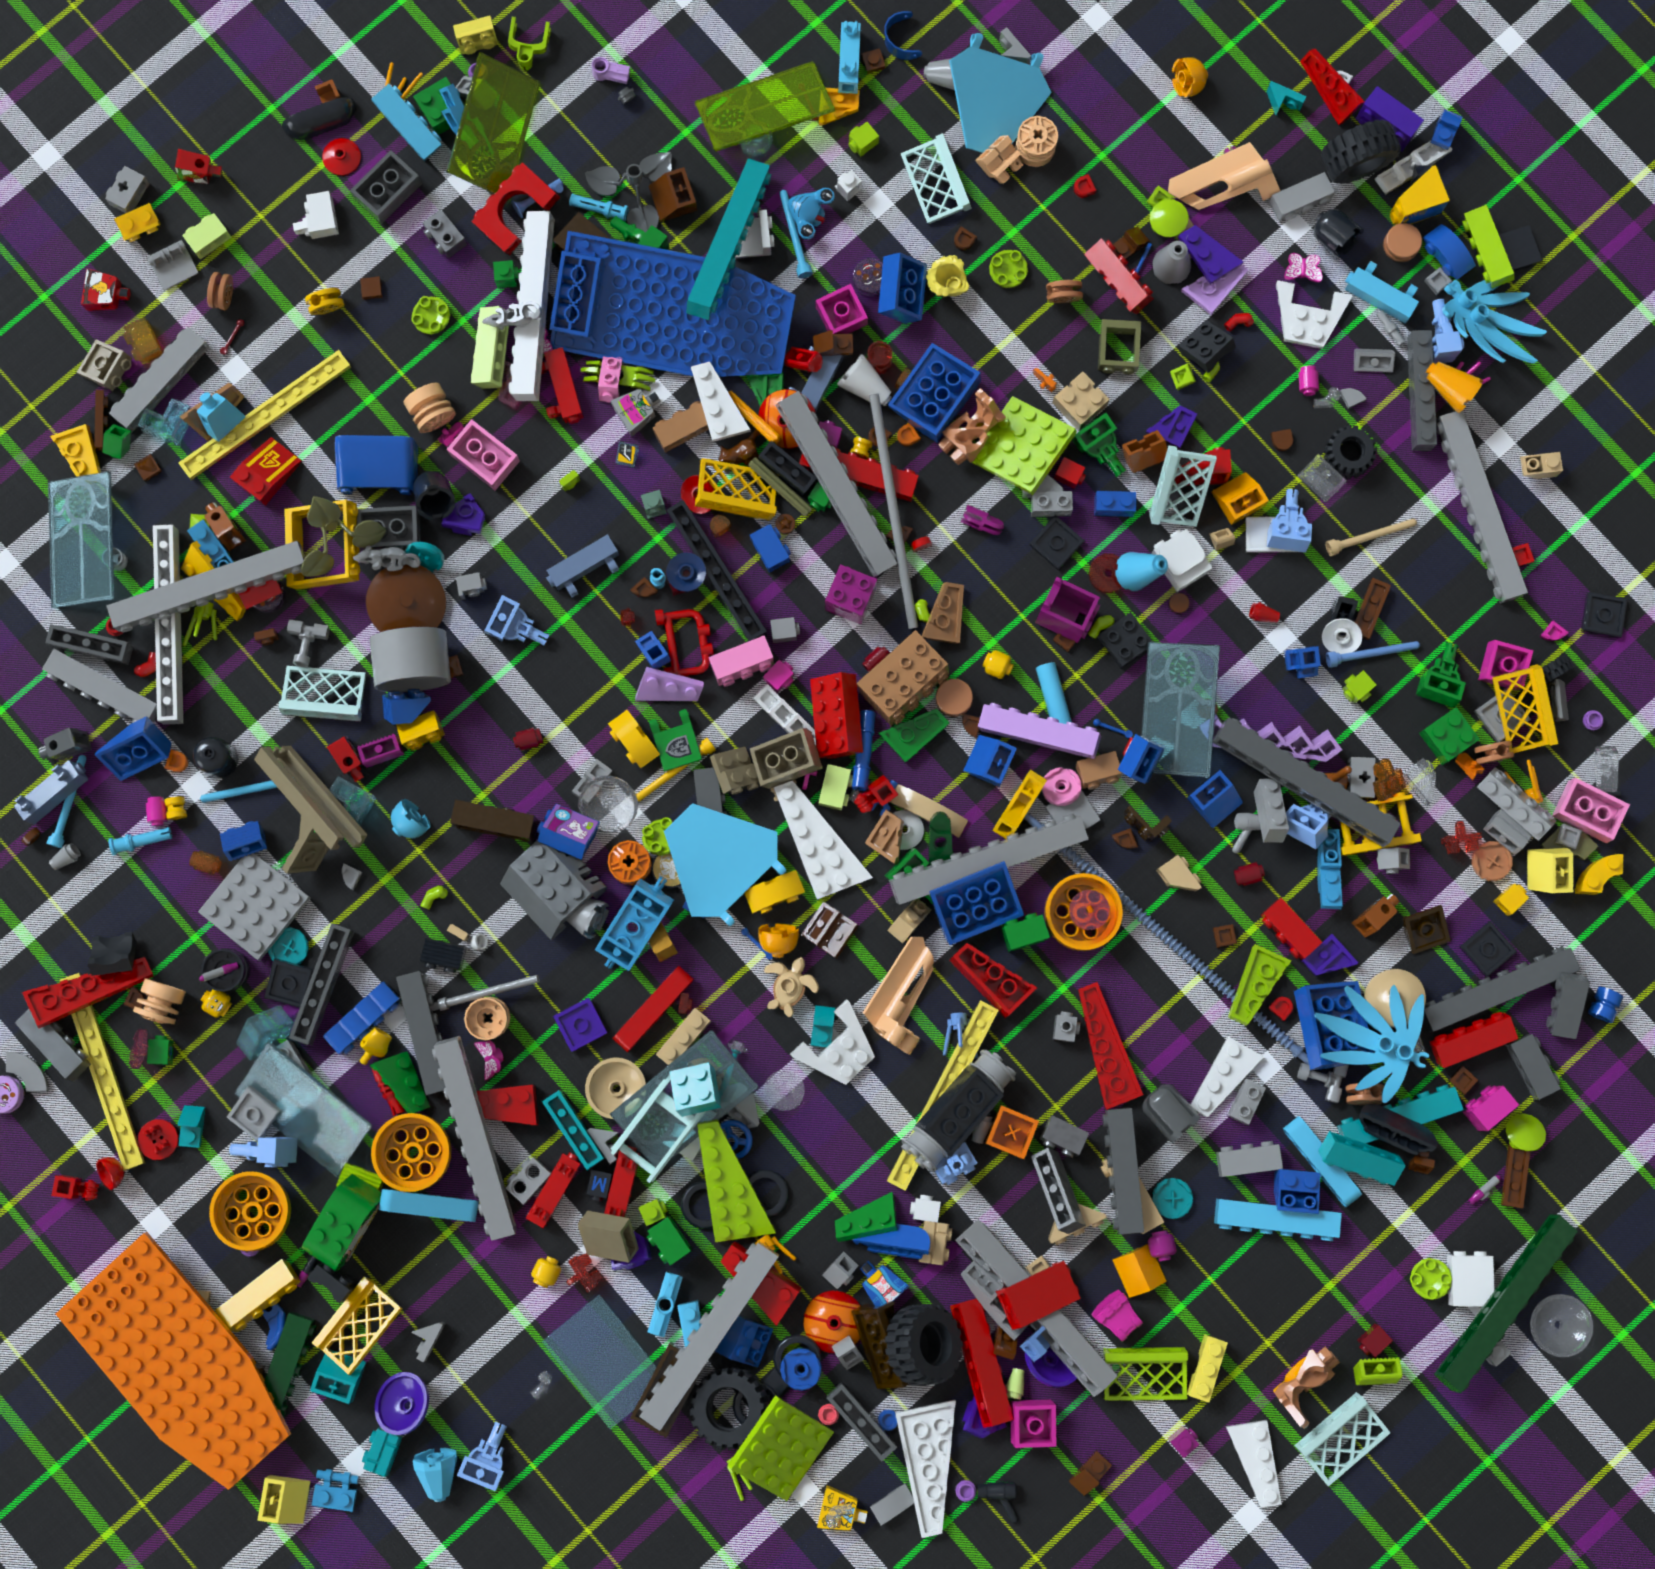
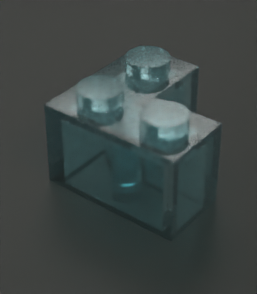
(167, 426)
(356, 800)
(263, 1028)

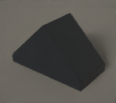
(1343, 609)

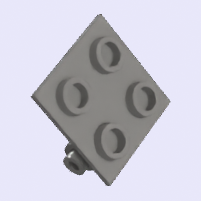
(172, 265)

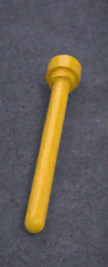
(705, 748)

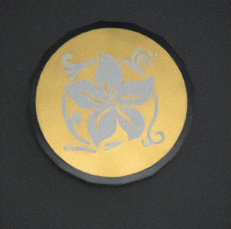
(664, 866)

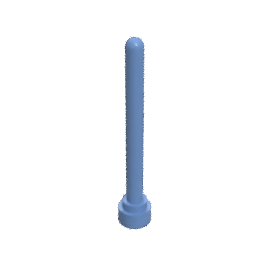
(1334, 659)

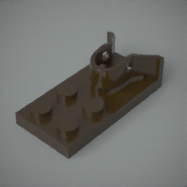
(872, 1328)
(667, 1359)

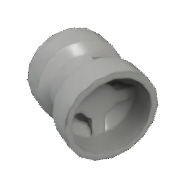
(122, 563)

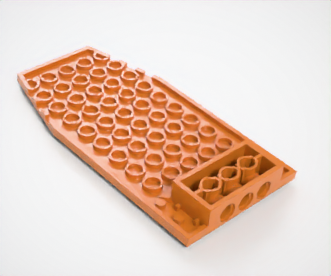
(176, 1362)

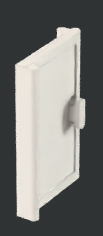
(1257, 535)

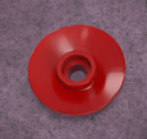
(347, 162)
(689, 492)

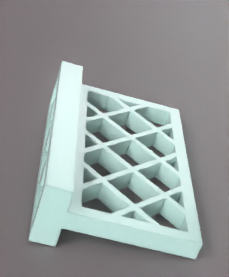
(951, 173)
(1165, 488)
(325, 709)
(1328, 1429)

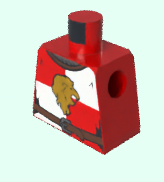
(195, 167)
(102, 291)
(341, 751)

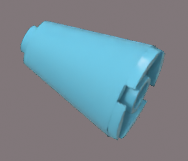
(1139, 569)

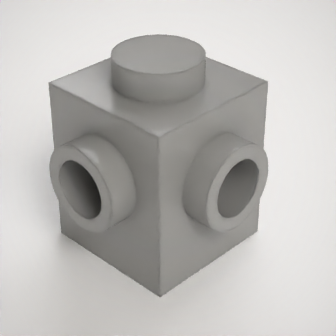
(1393, 860)
(1065, 1027)
(840, 1271)

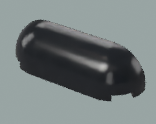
(320, 119)
(1397, 1129)

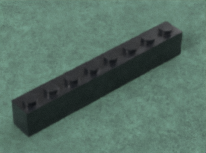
(716, 571)

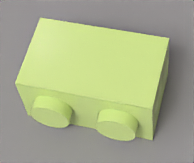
(206, 235)
(835, 786)

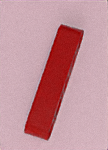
(653, 1009)

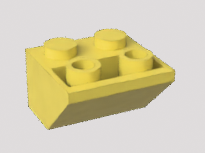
(475, 35)
(1550, 870)
(284, 1500)

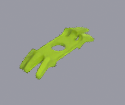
(629, 378)

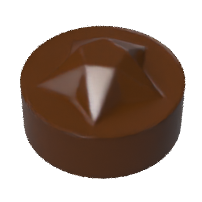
(785, 524)

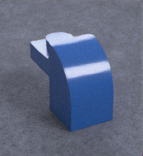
(1446, 129)
(653, 650)

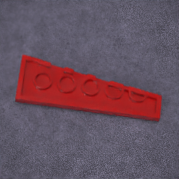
(69, 996)
(1111, 1061)

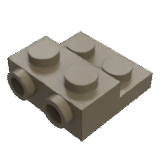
(105, 365)
(735, 771)

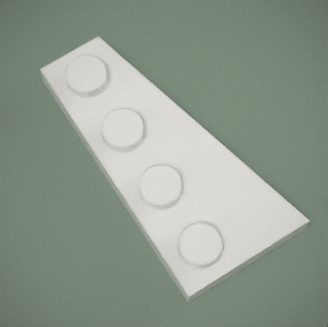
(718, 407)
(1256, 1456)

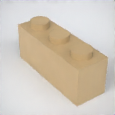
(684, 1036)

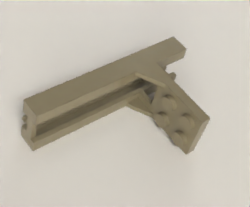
(328, 829)

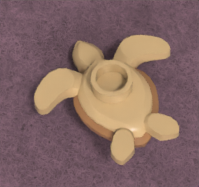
(790, 985)

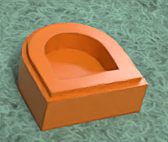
(907, 435)
(176, 761)

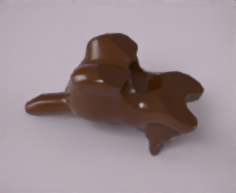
(741, 453)

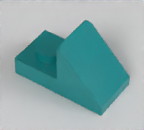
(1279, 94)
(822, 1026)
(191, 1126)

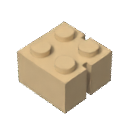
(1080, 401)

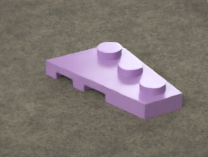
(1211, 296)
(665, 686)

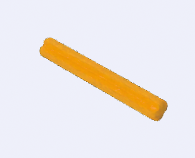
(755, 420)

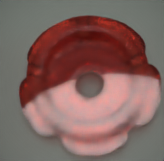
(627, 617)

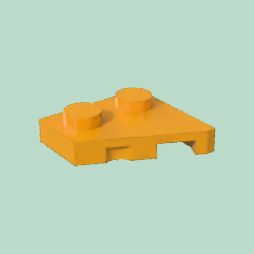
(844, 104)

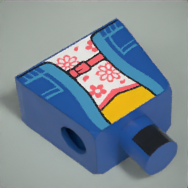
(882, 1284)

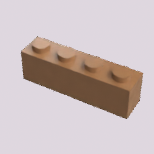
(681, 427)

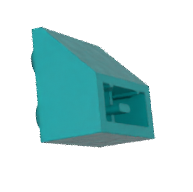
(335, 1382)

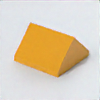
(1139, 1271)

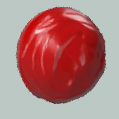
(110, 1172)

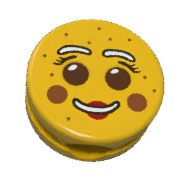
(324, 301)

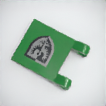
(676, 745)

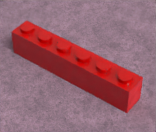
(869, 475)
(982, 1363)

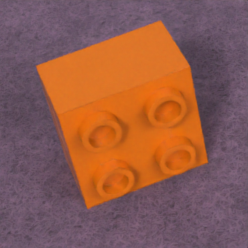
(1011, 1132)

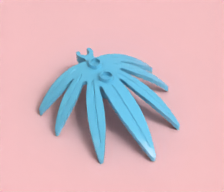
(1472, 309)
(1390, 1047)

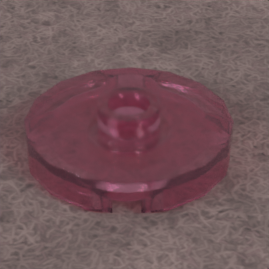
(1081, 917)
(139, 1048)

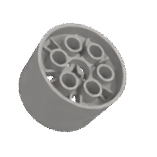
(410, 659)

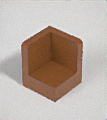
(327, 91)

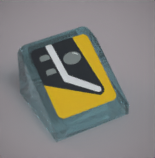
(627, 454)

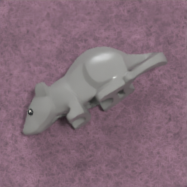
(516, 315)
(391, 557)

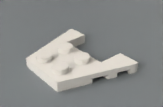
(1308, 324)
(845, 1055)

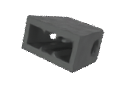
(65, 744)

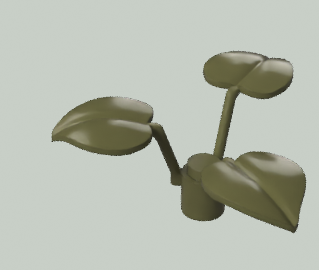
(326, 515)

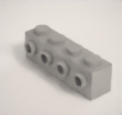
(1517, 803)

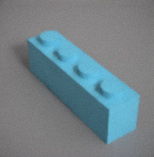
(406, 122)

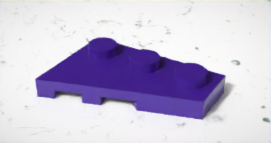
(1208, 254)

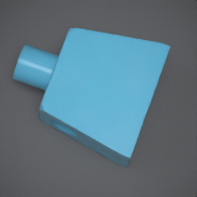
(218, 415)

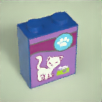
(567, 831)

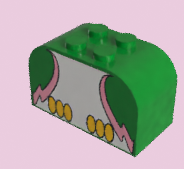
(342, 1222)

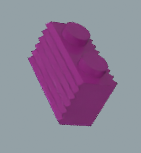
(380, 750)

